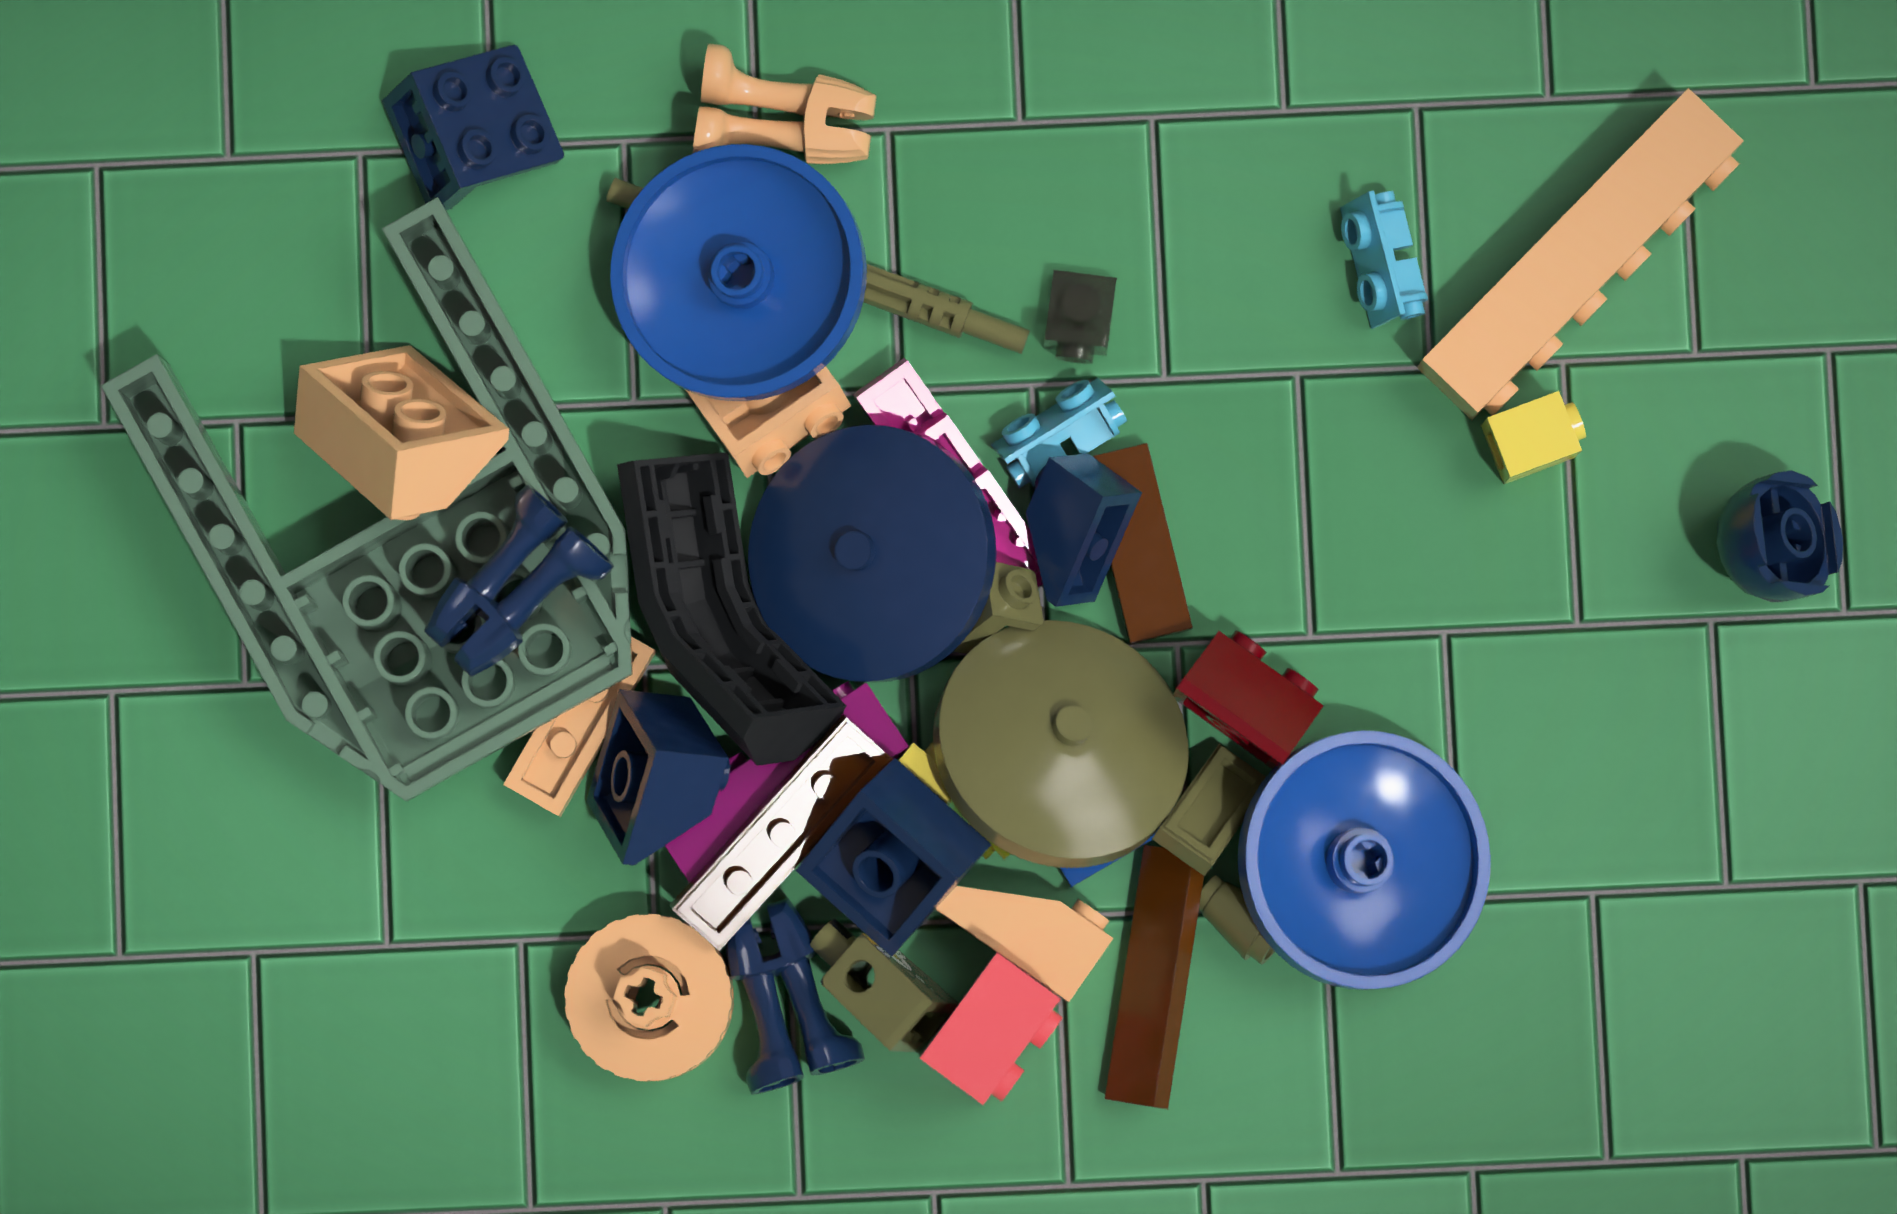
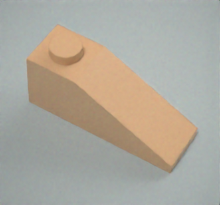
(1033, 933)

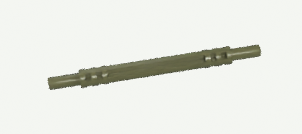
(904, 297)

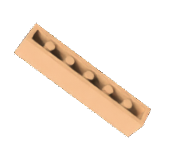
(1580, 255)

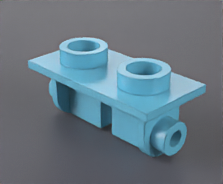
(1373, 230)
(1076, 416)

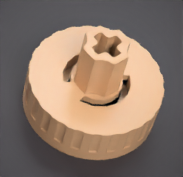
(604, 999)

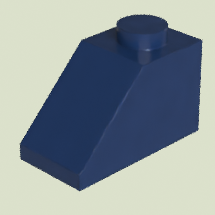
(1078, 525)

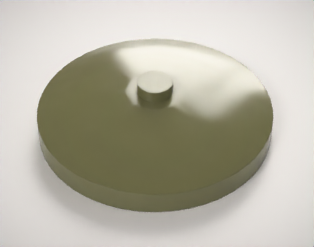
(1060, 744)

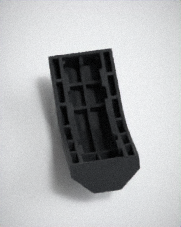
(705, 614)

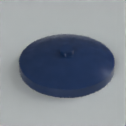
(872, 553)

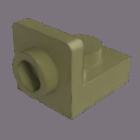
(1011, 602)

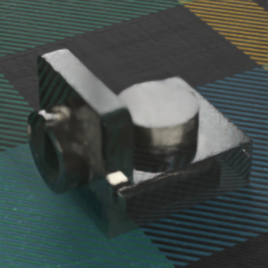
(1079, 316)

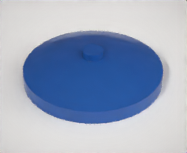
(738, 272)
(1364, 860)

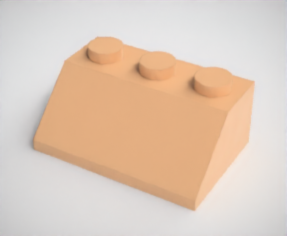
(396, 429)

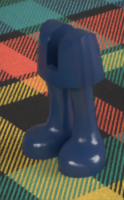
(464, 600)
(823, 1044)

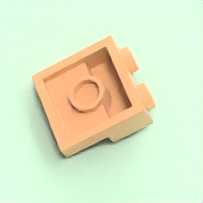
(765, 429)

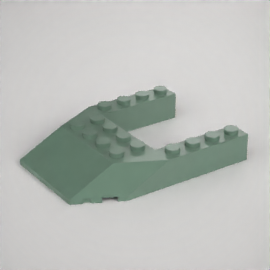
(347, 628)

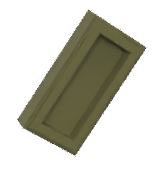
(1210, 810)

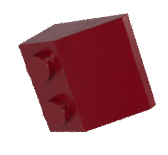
(1249, 699)

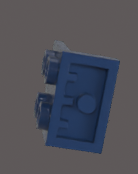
(471, 124)

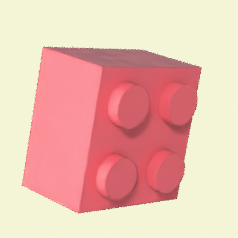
(992, 1030)

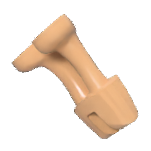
(825, 97)

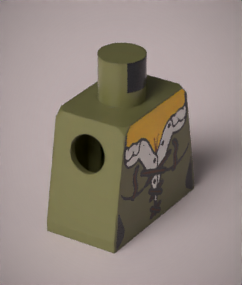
(903, 1002)

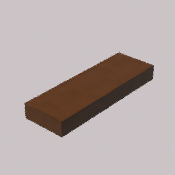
(1145, 559)

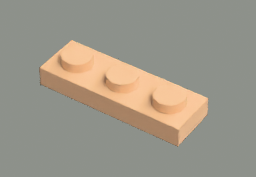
(566, 746)

